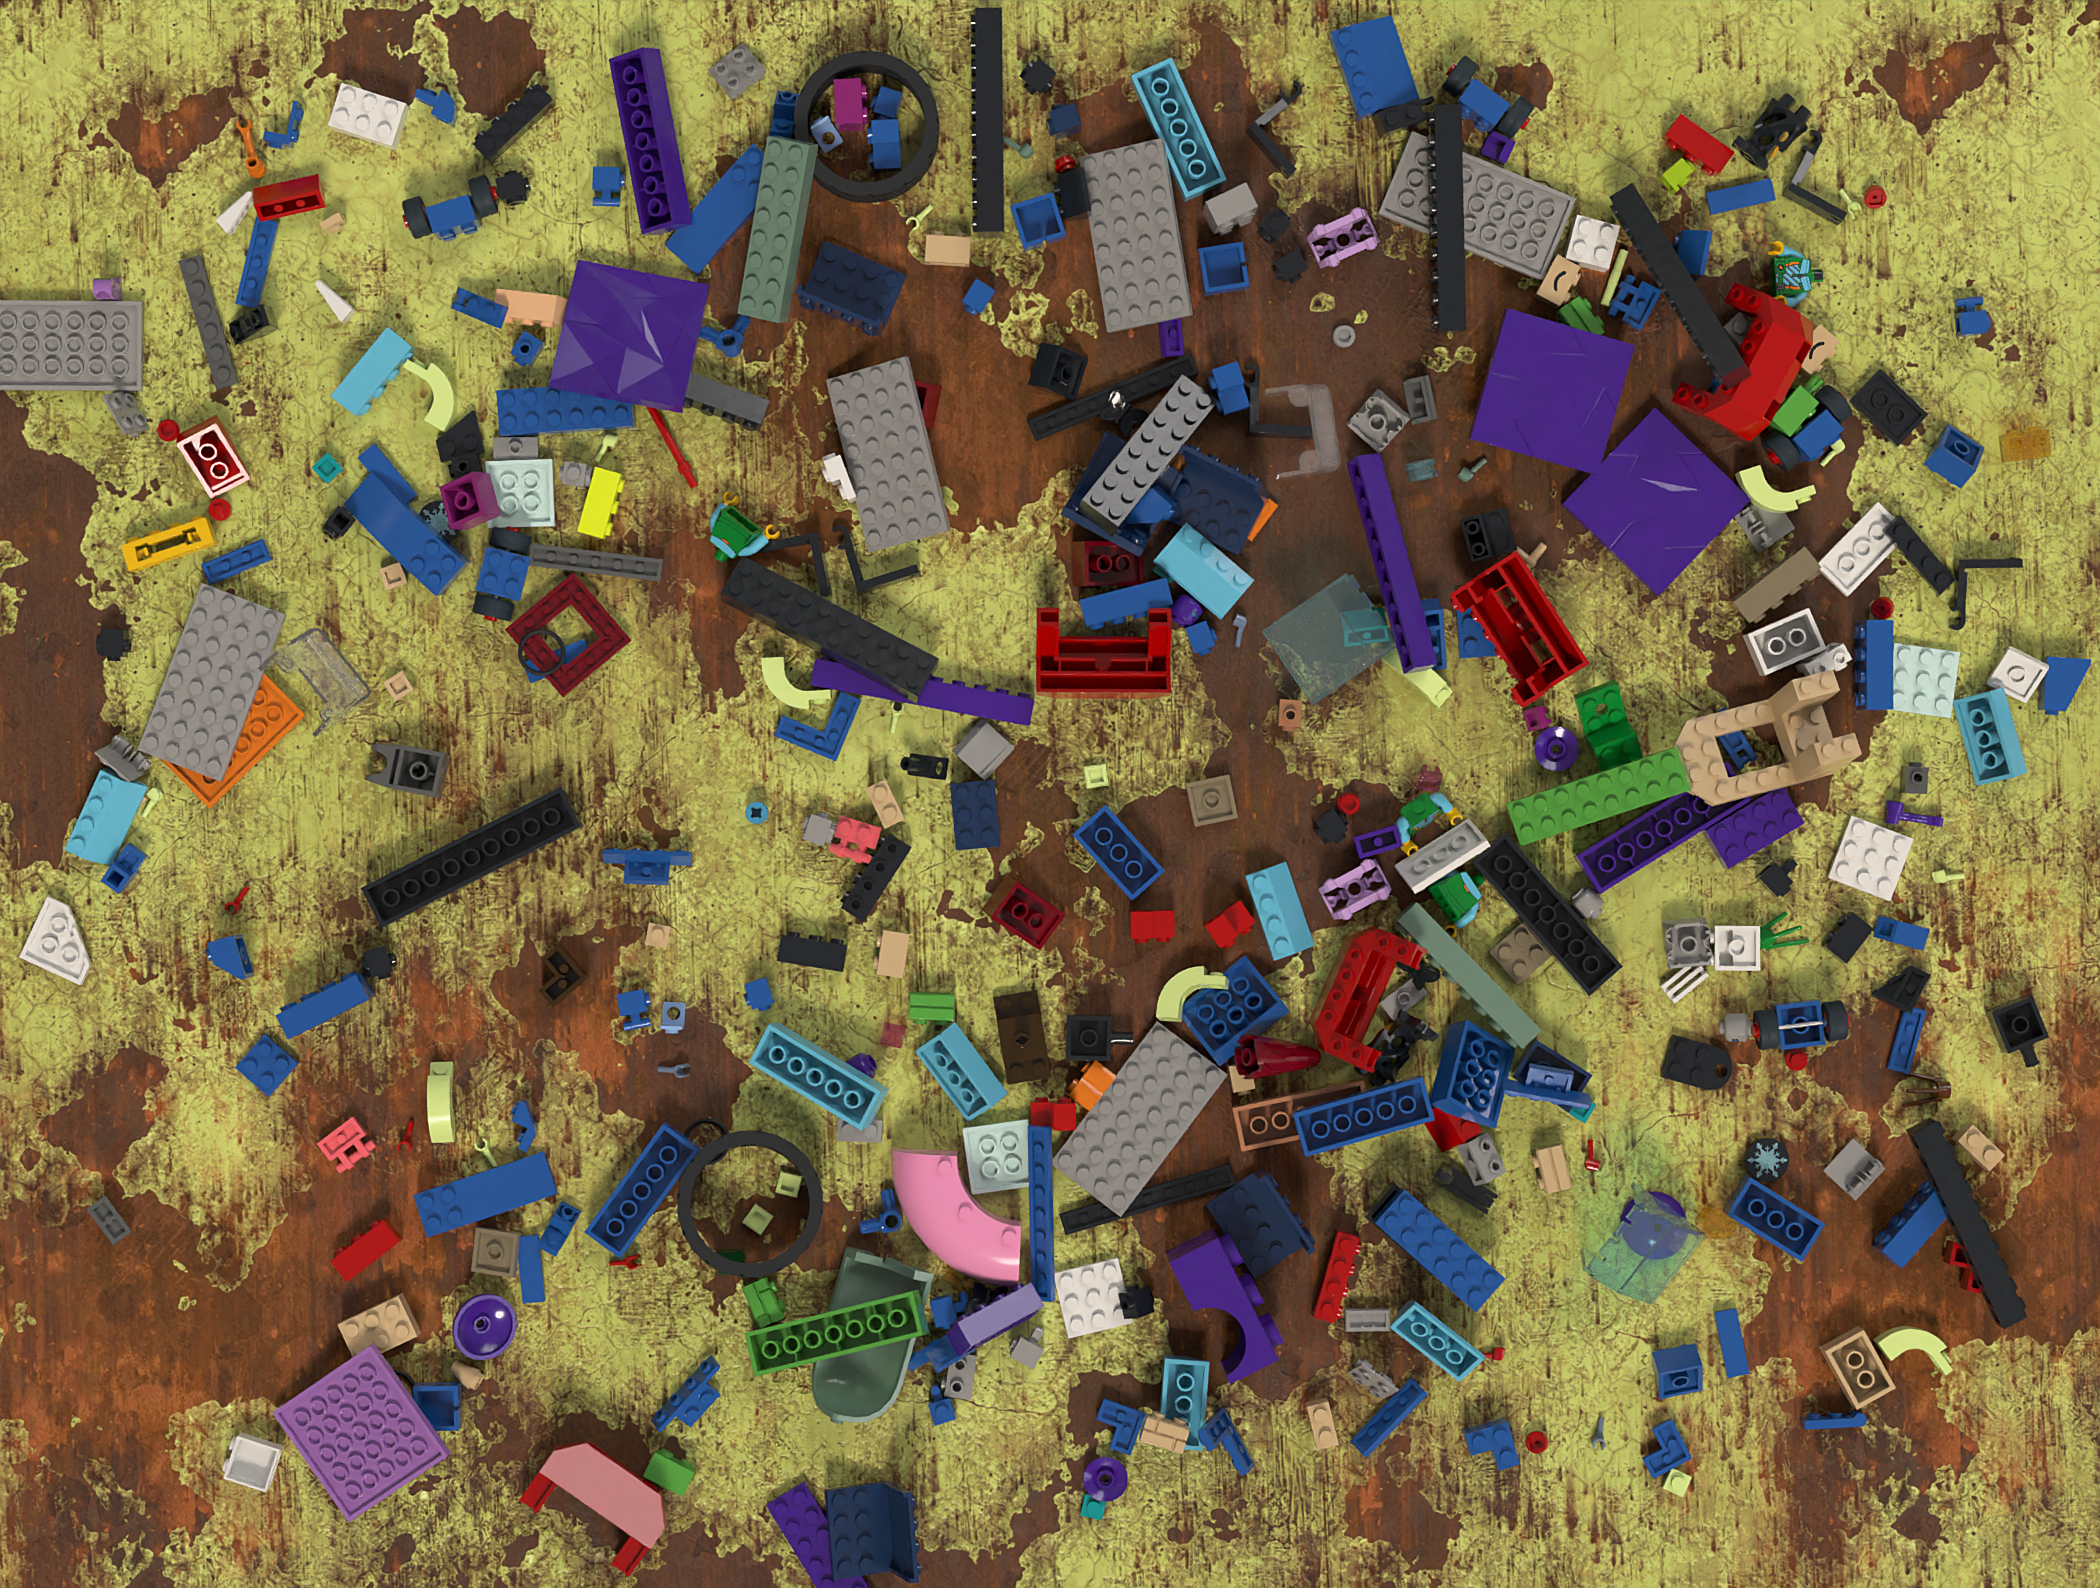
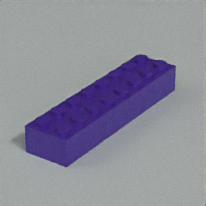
(650, 141)
(1650, 837)

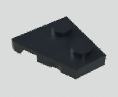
(461, 439)
(1904, 990)

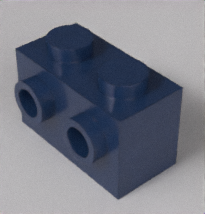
(1063, 121)

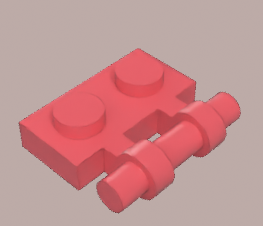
(857, 832)
(341, 1140)

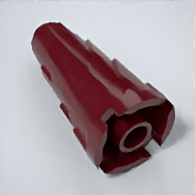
(1269, 1056)

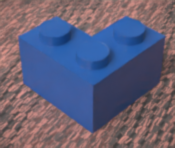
(886, 145)
(1229, 389)
(1494, 1437)

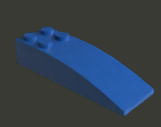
(720, 213)
(406, 535)
(485, 1194)

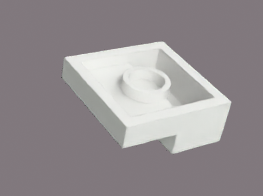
(836, 473)
(1831, 658)
(1736, 947)

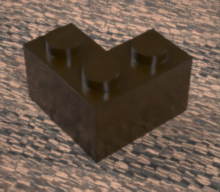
(567, 974)

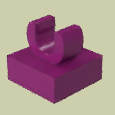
(1536, 718)

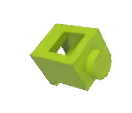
(1677, 175)

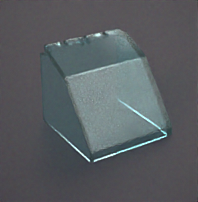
(1330, 638)
(1646, 1250)

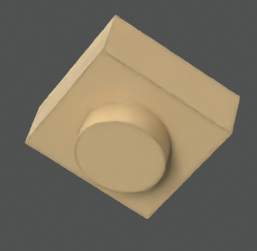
(333, 223)
(393, 576)
(399, 686)
(658, 935)

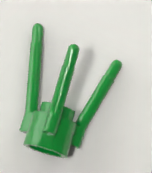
(1768, 938)

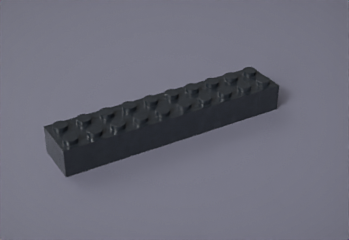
(988, 115)
(1448, 219)
(1679, 286)
(829, 629)
(472, 857)

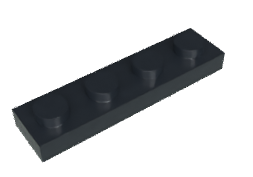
(1918, 555)

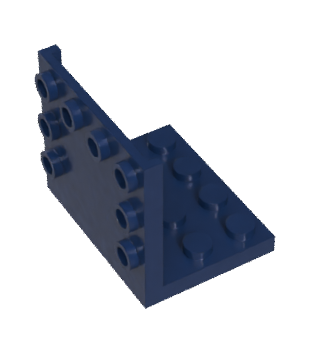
(851, 289)
(1217, 500)
(1130, 536)
(1260, 1222)
(872, 1531)

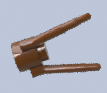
(1938, 1089)

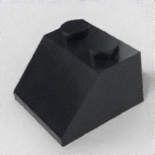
(1073, 195)
(1058, 371)

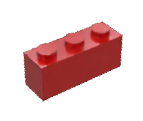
(1697, 146)
(289, 197)
(365, 1249)

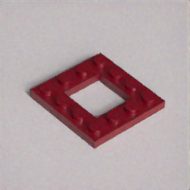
(568, 593)

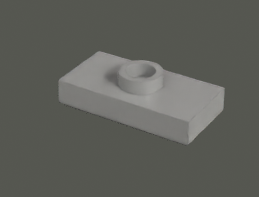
(515, 448)
(1402, 998)
(1367, 1319)

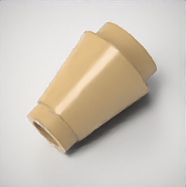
(467, 1375)

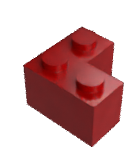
(1151, 924)
(1228, 924)
(1057, 1113)
(1954, 1256)

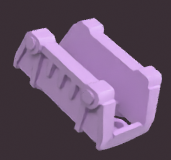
(1340, 227)
(1358, 901)

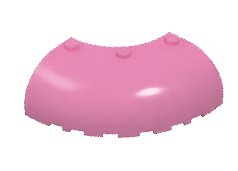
(951, 1218)

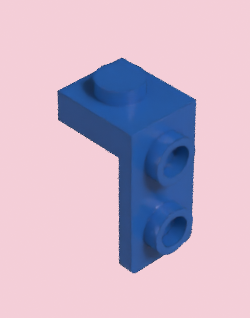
(278, 140)

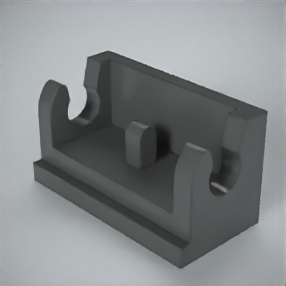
(1420, 400)
(109, 1220)

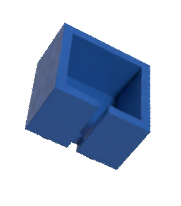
(1038, 221)
(1221, 268)
(440, 1404)

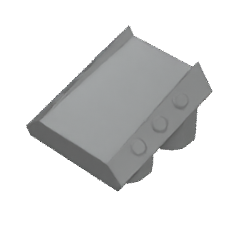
(1378, 420)
(983, 749)
(1687, 942)

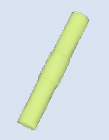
(1614, 277)

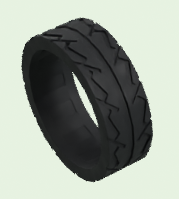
(877, 63)
(763, 1140)

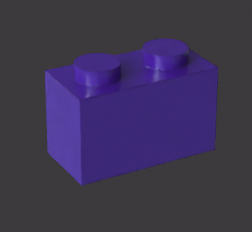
(1376, 841)

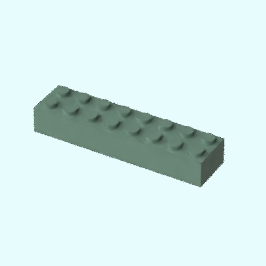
(777, 229)
(1469, 977)

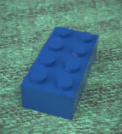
(1125, 603)
(1873, 665)
(1118, 852)
(326, 1005)
(1773, 1218)
(1911, 1227)

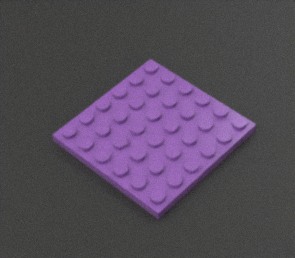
(361, 1432)

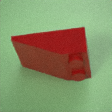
(212, 456)

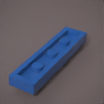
(257, 263)
(1388, 1417)

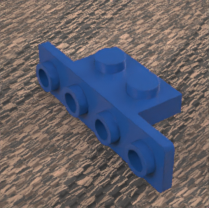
(647, 866)
(1547, 1085)
(938, 1352)
(691, 1399)

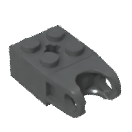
(403, 768)

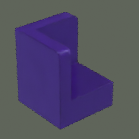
(1497, 148)

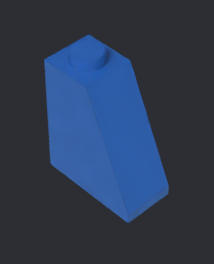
(2060, 683)

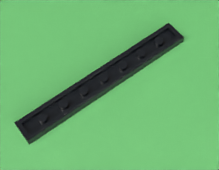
(1095, 403)
(1150, 1198)

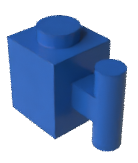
(608, 181)
(1971, 321)
(632, 1004)
(945, 1309)
(941, 1406)

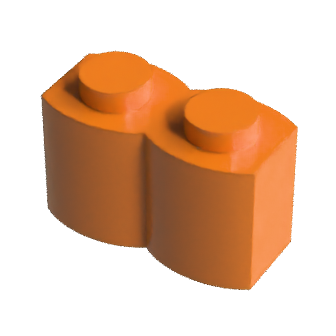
(1091, 1084)

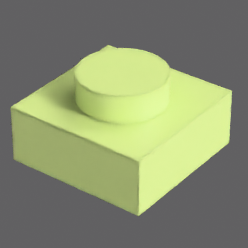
(1676, 1482)

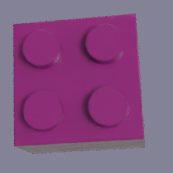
(849, 104)
(470, 501)

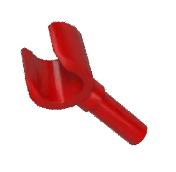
(236, 903)
(407, 1136)
(1590, 1163)
(629, 1262)
(1498, 1353)

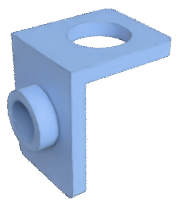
(822, 126)
(670, 1025)

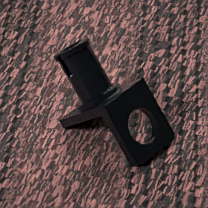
(924, 766)

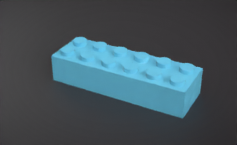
(1176, 121)
(818, 1075)

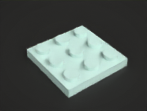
(523, 493)
(1924, 680)
(997, 1156)

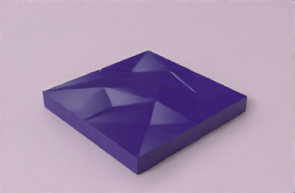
(629, 336)
(1551, 391)
(1656, 502)

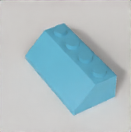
(373, 373)
(1203, 571)
(1990, 736)
(106, 817)
(1279, 911)
(961, 1072)
(1436, 1340)
(1185, 1393)

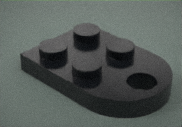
(1694, 1063)

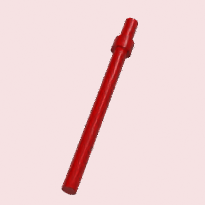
(683, 466)

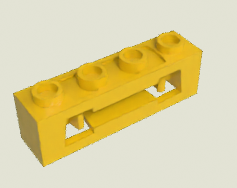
(134, 556)

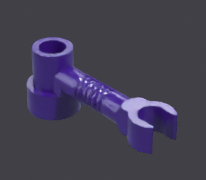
(1896, 813)

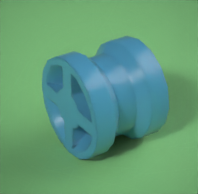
(756, 815)

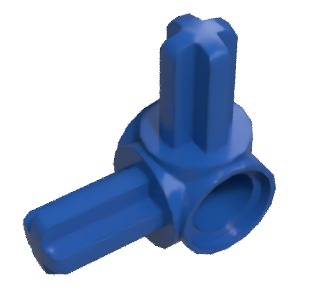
(734, 335)
(880, 1223)

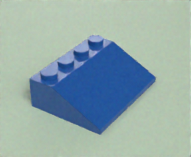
(1373, 66)
(1226, 1015)
(1472, 1074)

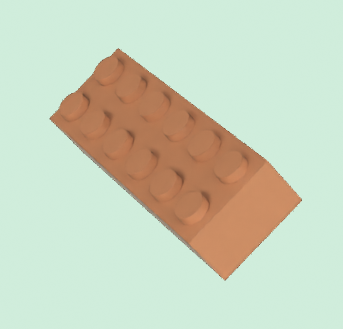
(1270, 1119)

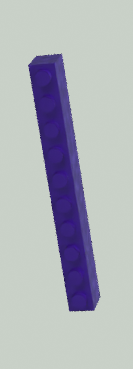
(1391, 563)
(937, 695)

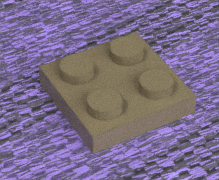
(1211, 800)
(1519, 953)
(495, 1252)

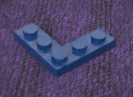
(832, 739)
(1221, 1429)

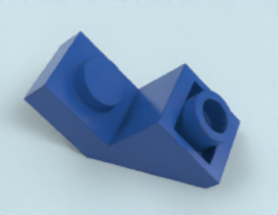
(784, 114)
(1901, 933)
(524, 1117)
(559, 1228)

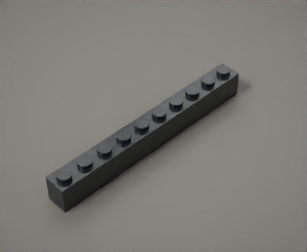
(1967, 1223)

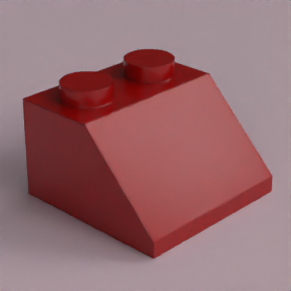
(1450, 1130)

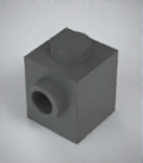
(1914, 778)

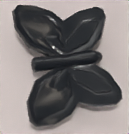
(1123, 416)
(1420, 976)
(982, 1295)

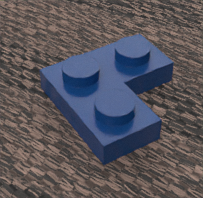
(1127, 1424)
(1672, 1450)

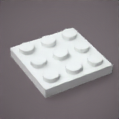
(1869, 858)
(1091, 1297)

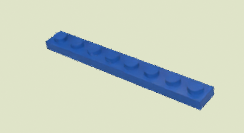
(1041, 1211)

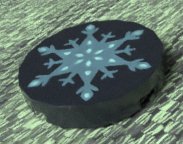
(436, 516)
(1766, 1159)

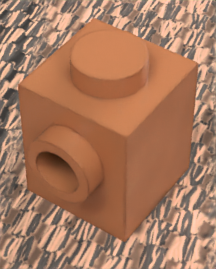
(1289, 714)

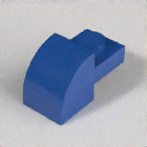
(443, 105)
(124, 869)

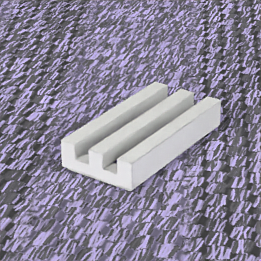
(1669, 993)

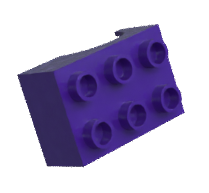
(1209, 1281)

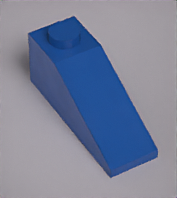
(1435, 625)

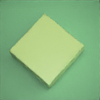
(1096, 776)
(788, 1183)
(757, 1219)

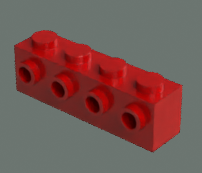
(1335, 1276)

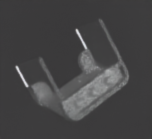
(1326, 455)
(325, 671)

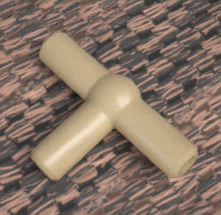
(1531, 560)

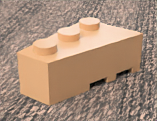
(532, 308)

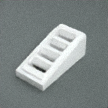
(235, 213)
(338, 305)

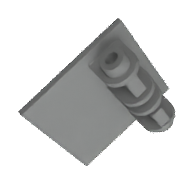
(737, 71)
(126, 413)
(1763, 526)
(120, 760)
(1854, 1169)
(1379, 1385)

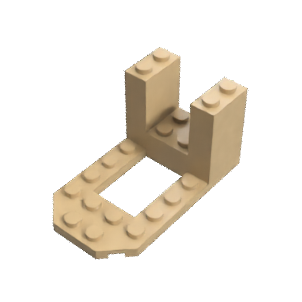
(1801, 732)

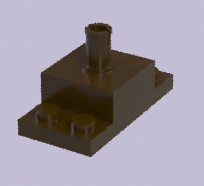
(1021, 1037)

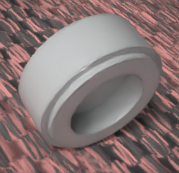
(1343, 336)

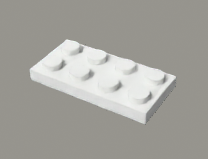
(1858, 551)
(1442, 855)

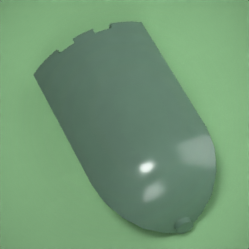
(869, 1380)

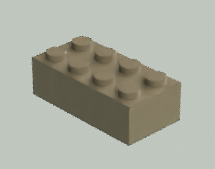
(1776, 583)

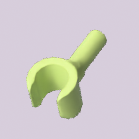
(1851, 205)
(919, 217)
(609, 440)
(1837, 448)
(895, 717)
(155, 796)
(1941, 877)
(486, 1151)

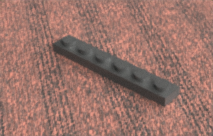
(208, 322)
(596, 562)

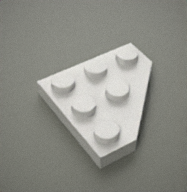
(57, 943)

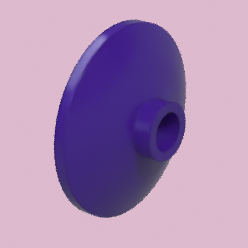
(1567, 751)
(1110, 1489)

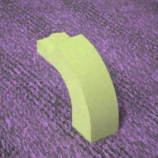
(445, 400)
(1764, 497)
(1427, 682)
(778, 683)
(1181, 985)
(439, 1102)
(1903, 1338)

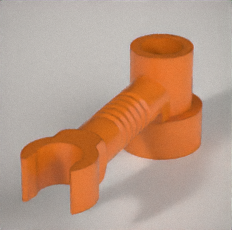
(259, 170)

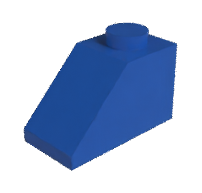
(1153, 508)

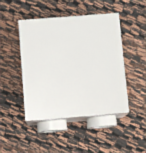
(252, 1461)

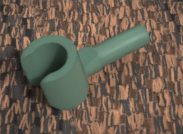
(1024, 151)
(1467, 474)

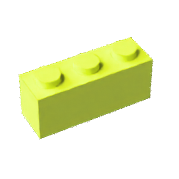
(601, 503)

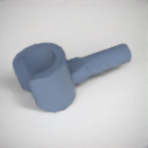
(1239, 621)
(677, 1070)
(1598, 1437)

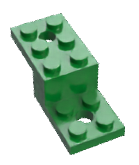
(1607, 731)

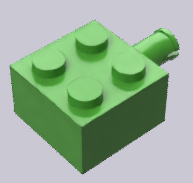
(1796, 407)

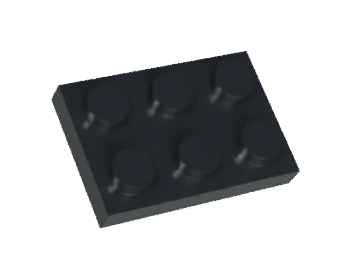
(1888, 408)

